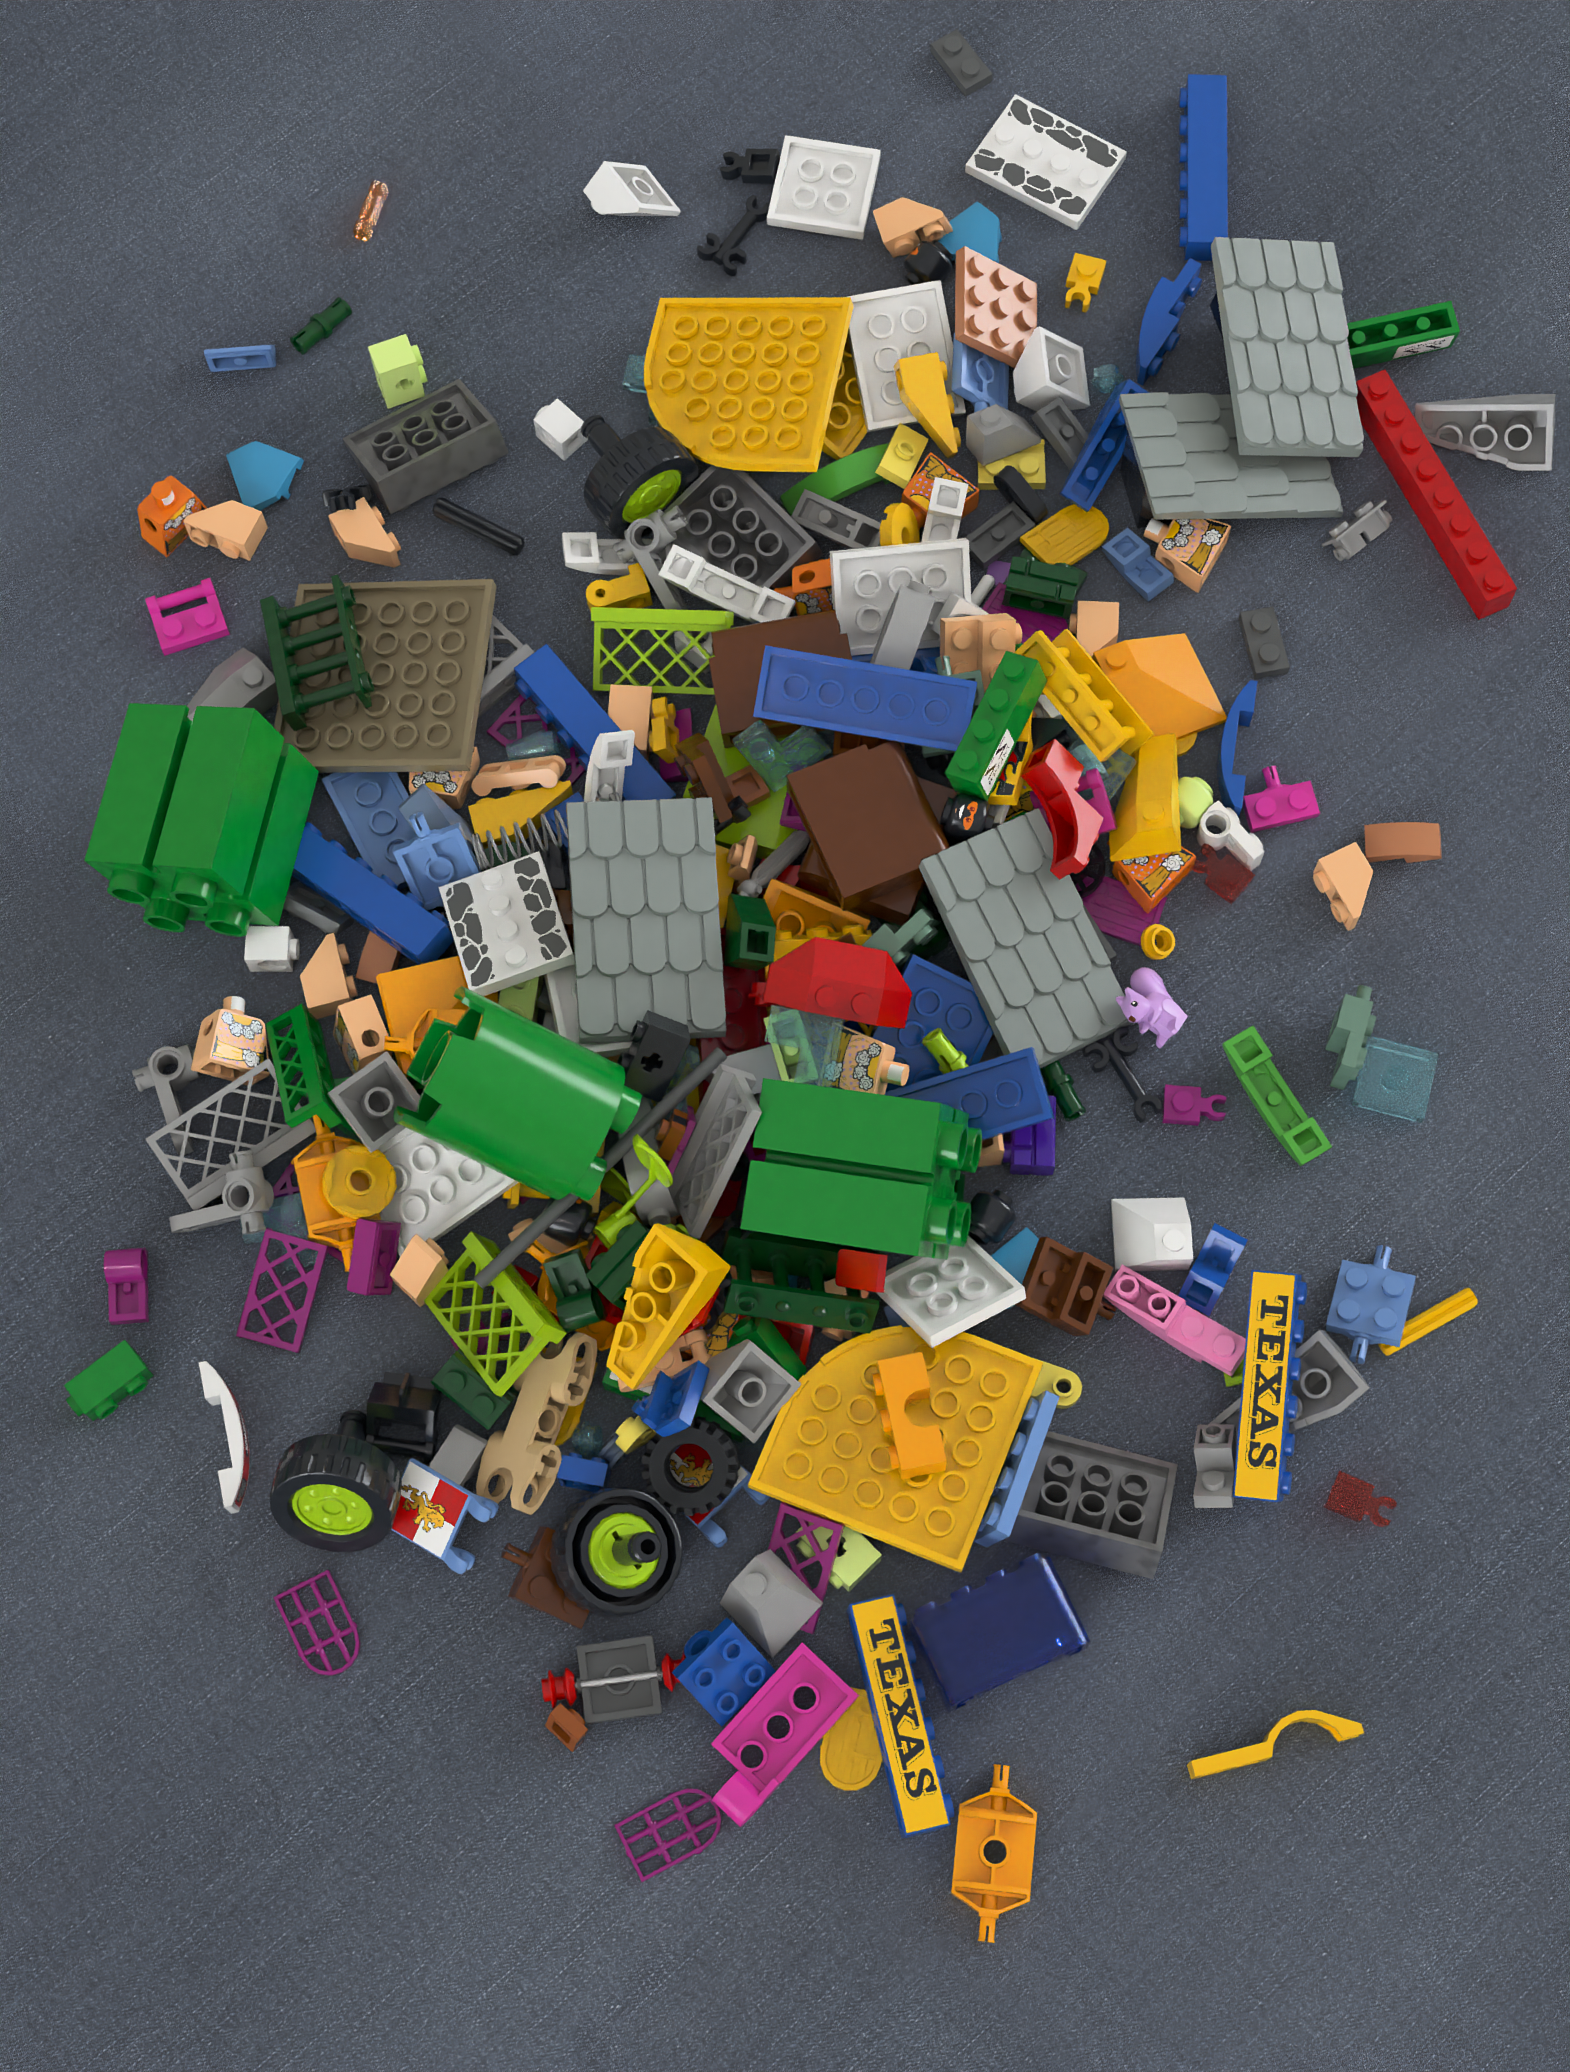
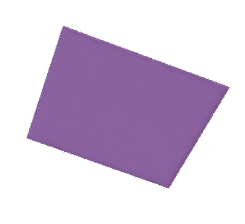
(999, 571)

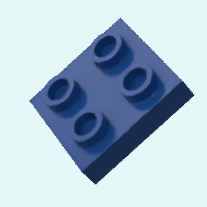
(722, 1670)

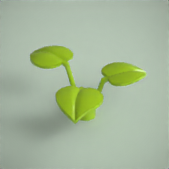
(618, 1187)

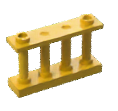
(1086, 696)

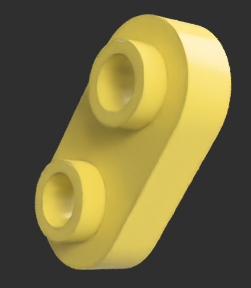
(1050, 1377)
(633, 1434)

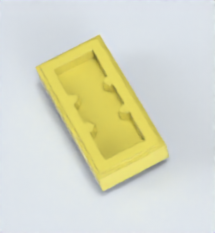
(902, 456)

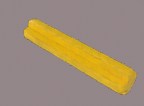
(1434, 1318)

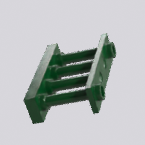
(284, 647)
(780, 1302)

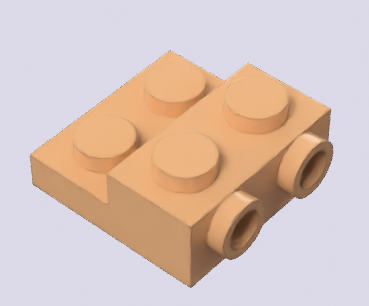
(978, 642)

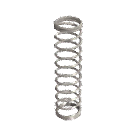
(480, 853)

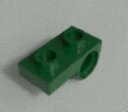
(577, 1297)

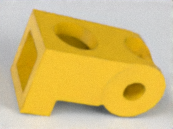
(622, 592)

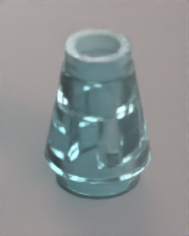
(534, 745)

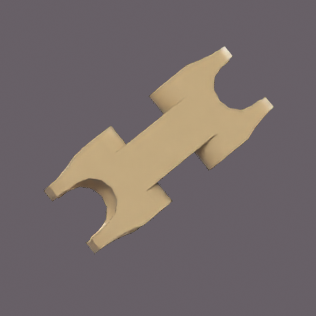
(526, 1448)

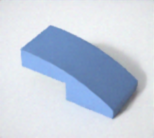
(1137, 565)

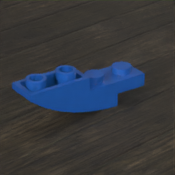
(1162, 319)

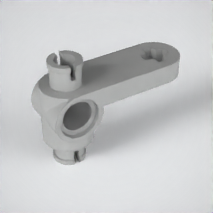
(664, 532)
(168, 1084)
(235, 1206)

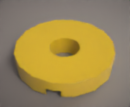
(899, 526)
(350, 1201)

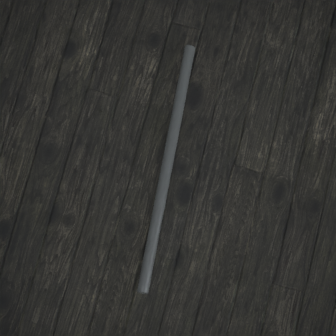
(612, 1156)

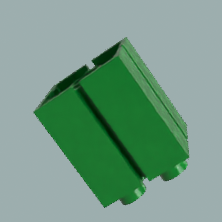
(202, 817)
(860, 1169)

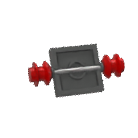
(615, 1680)

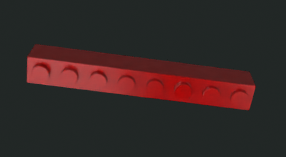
(1433, 496)

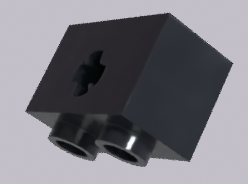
(654, 1035)

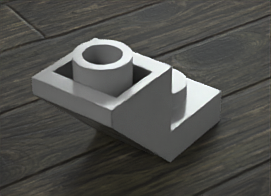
(459, 1455)
(1215, 1465)

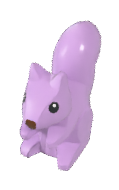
(1151, 1005)

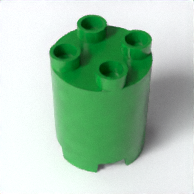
(518, 1098)

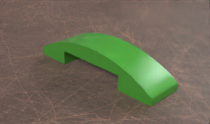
(839, 477)
(1273, 1098)

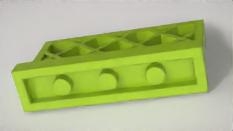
(654, 620)
(518, 1297)

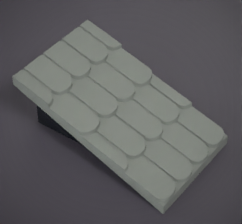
(1286, 347)
(1188, 465)
(645, 916)
(1025, 940)

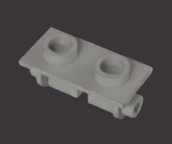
(1347, 536)

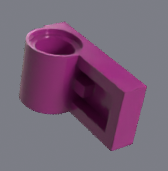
(127, 1285)

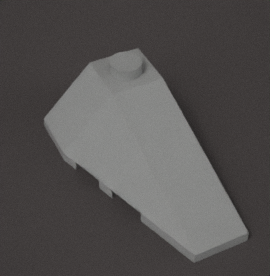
(1496, 428)
(238, 683)
(1324, 1388)

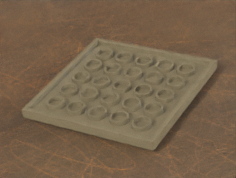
(427, 671)

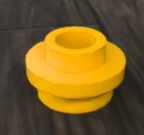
(1164, 939)

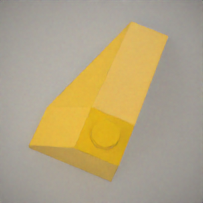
(1149, 804)
(666, 1293)

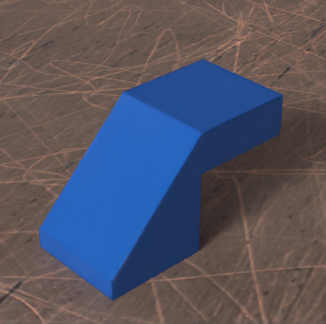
(1212, 1269)

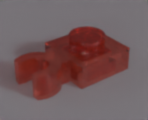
(1225, 876)
(1353, 1499)

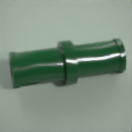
(321, 325)
(1060, 1086)

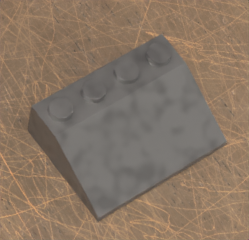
(426, 446)
(742, 529)
(1097, 1505)

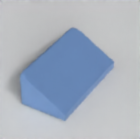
(241, 358)

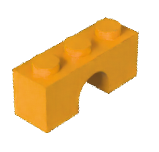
(914, 1448)

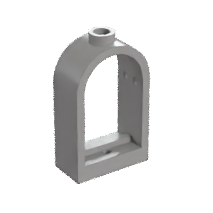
(904, 626)
(657, 1202)

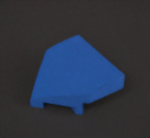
(673, 1400)

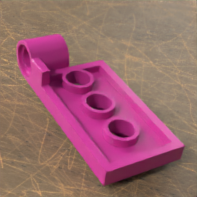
(753, 1786)

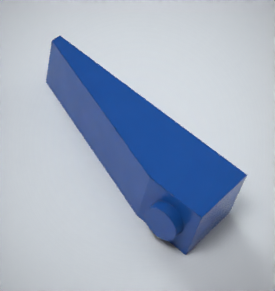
(1100, 451)

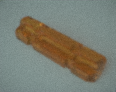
(370, 210)

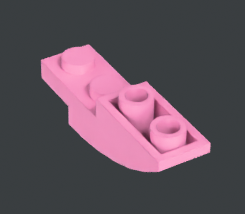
(1174, 1321)

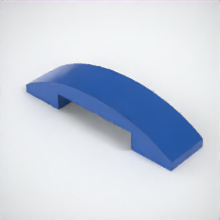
(1232, 785)

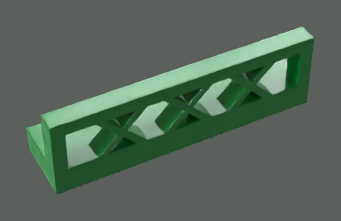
(310, 1060)

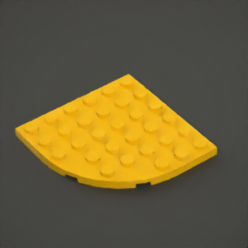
(747, 377)
(834, 1456)

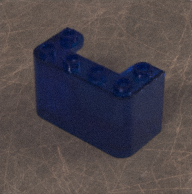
(998, 1631)

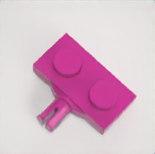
(1279, 803)

